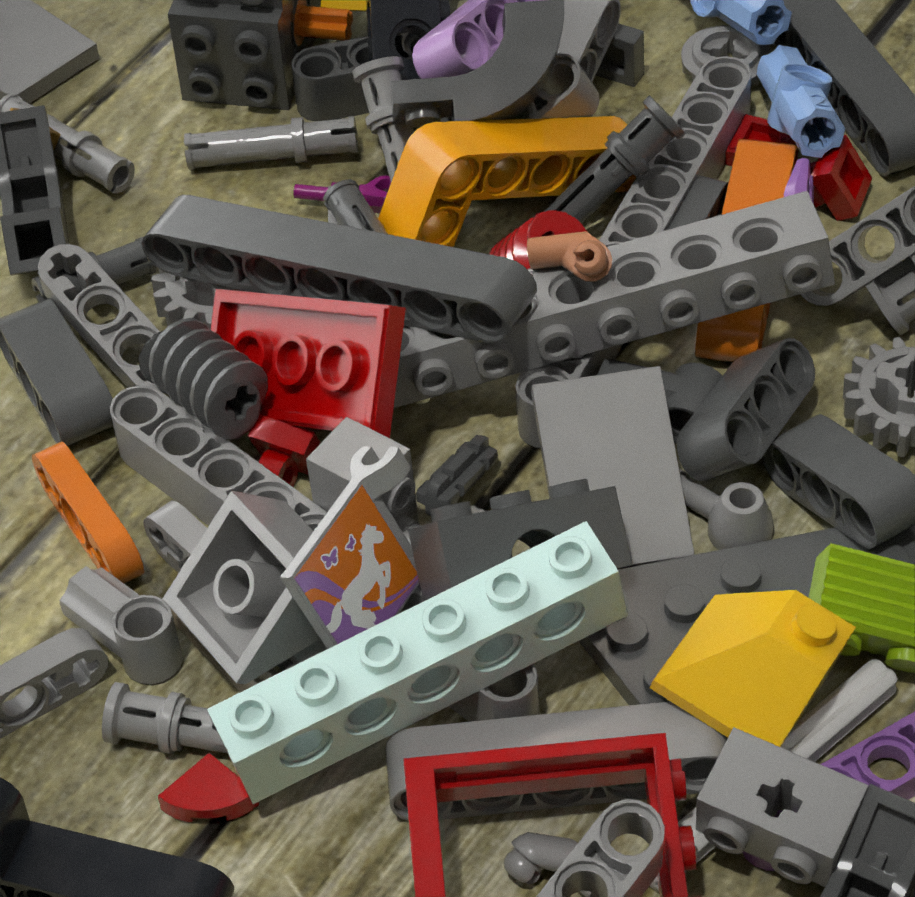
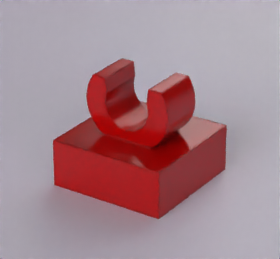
(840, 180)
(283, 447)

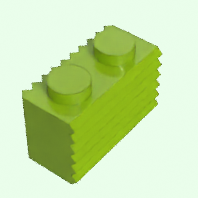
(874, 597)

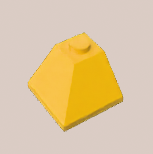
(754, 662)

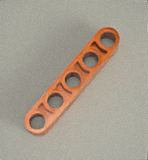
(756, 177)

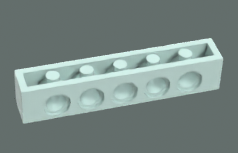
(419, 661)

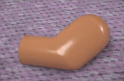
(576, 252)

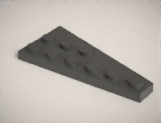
(671, 594)

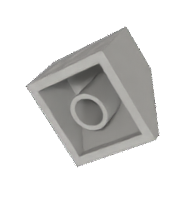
(234, 590)

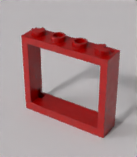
(547, 770)

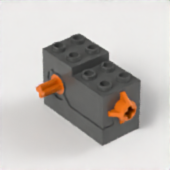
(246, 47)

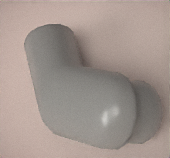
(537, 852)

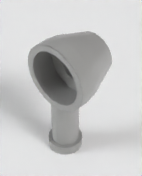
(734, 517)

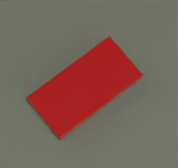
(318, 355)

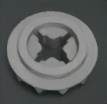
(718, 42)

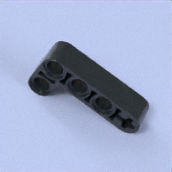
(67, 863)

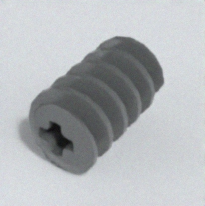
(205, 377)

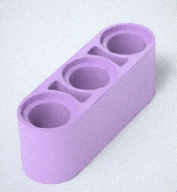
(461, 40)

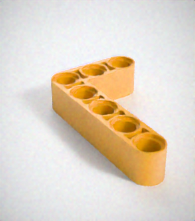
(483, 160)

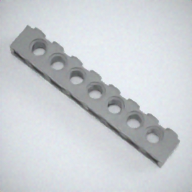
(649, 290)

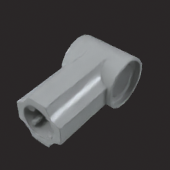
(127, 623)

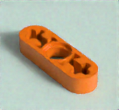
(87, 513)

